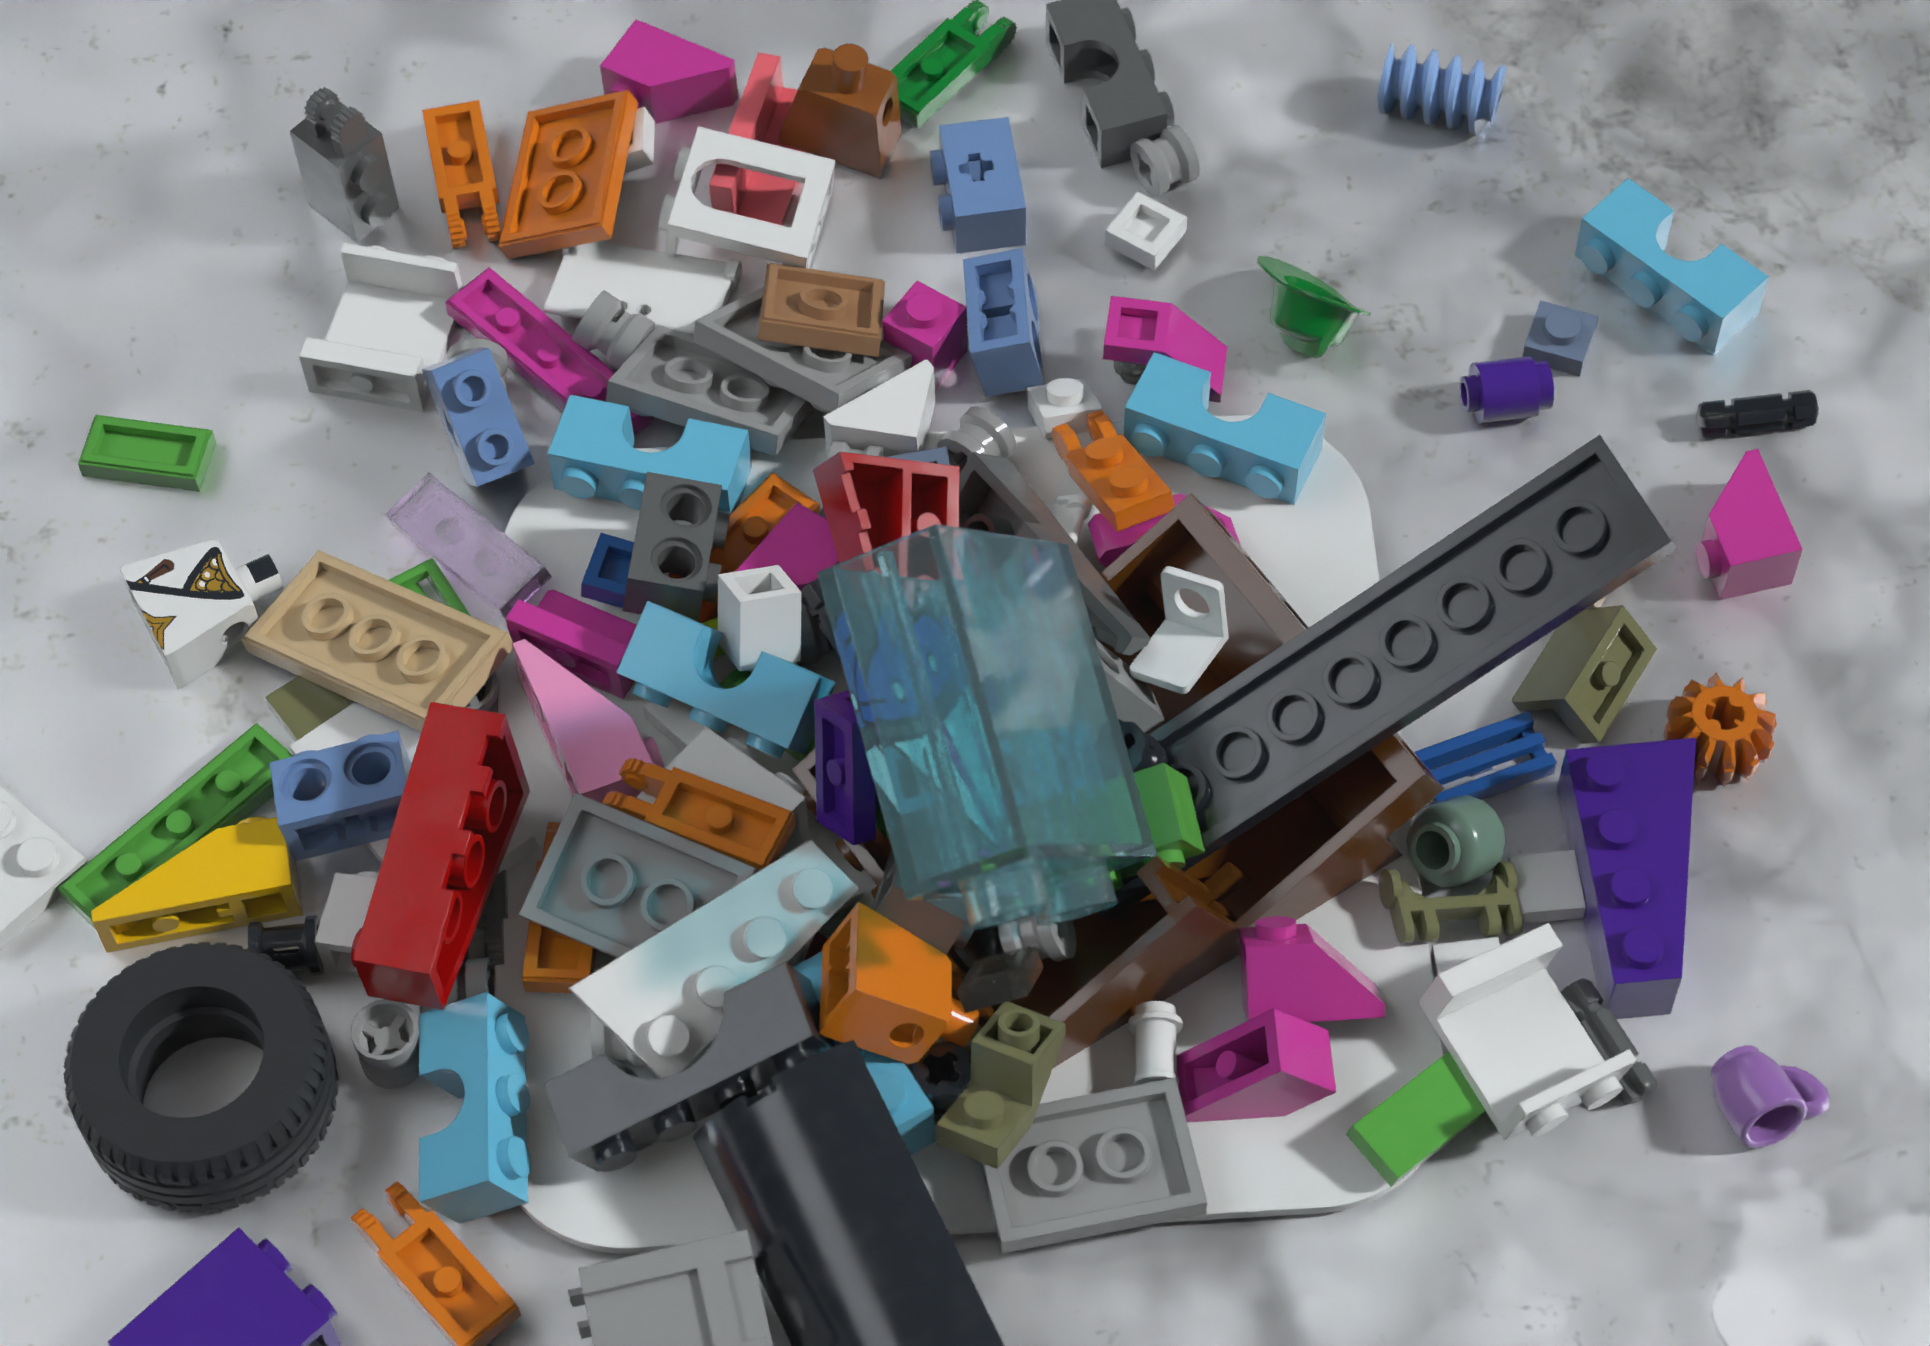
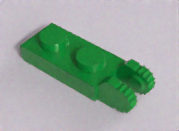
(948, 61)

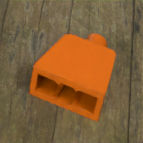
(888, 990)

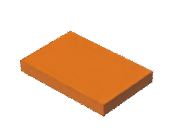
(568, 175)

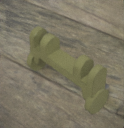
(1488, 907)

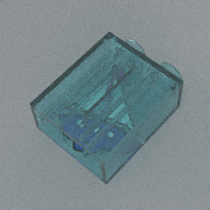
(988, 723)

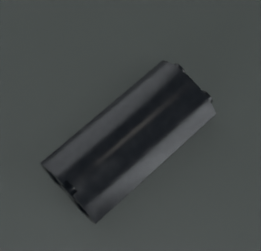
(840, 1213)

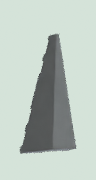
(1002, 502)

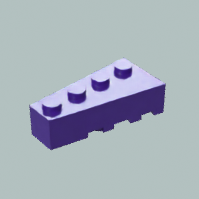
(1631, 839)

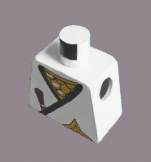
(198, 604)

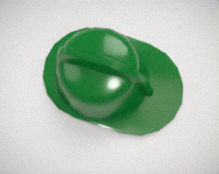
(1307, 309)

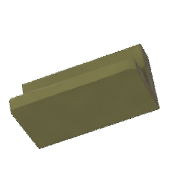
(1588, 670)

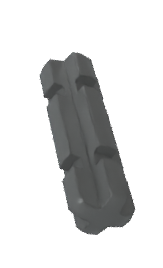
(1608, 1037)

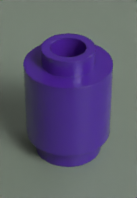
(1507, 389)

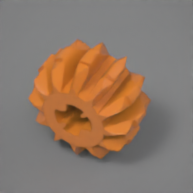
(1728, 727)

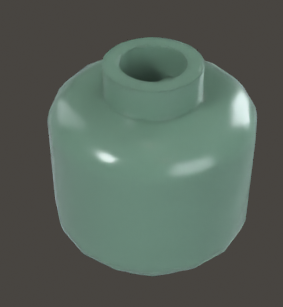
(1455, 841)

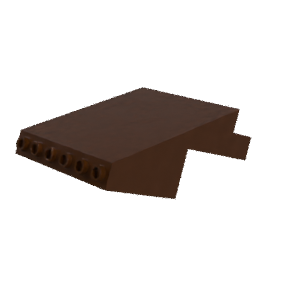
(1274, 869)

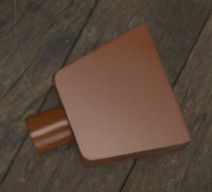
(845, 111)

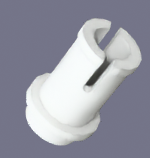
(1155, 1041)

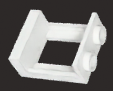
(691, 220)

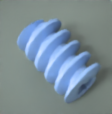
(1440, 89)

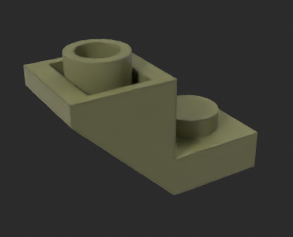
(1008, 1078)

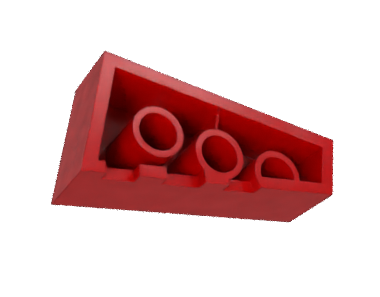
(441, 856)

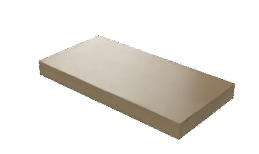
(376, 641)

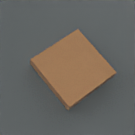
(822, 309)

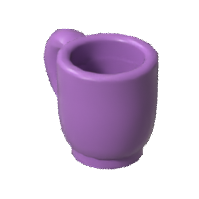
(1763, 1098)

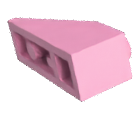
(581, 726)

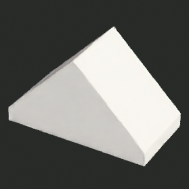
(889, 415)

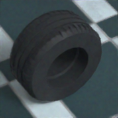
(163, 1007)

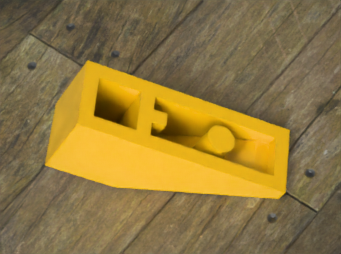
(210, 887)

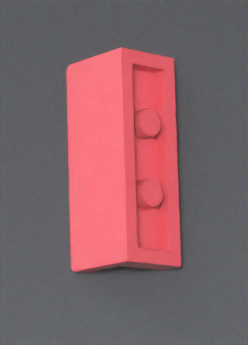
(760, 119)

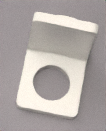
(1186, 638)

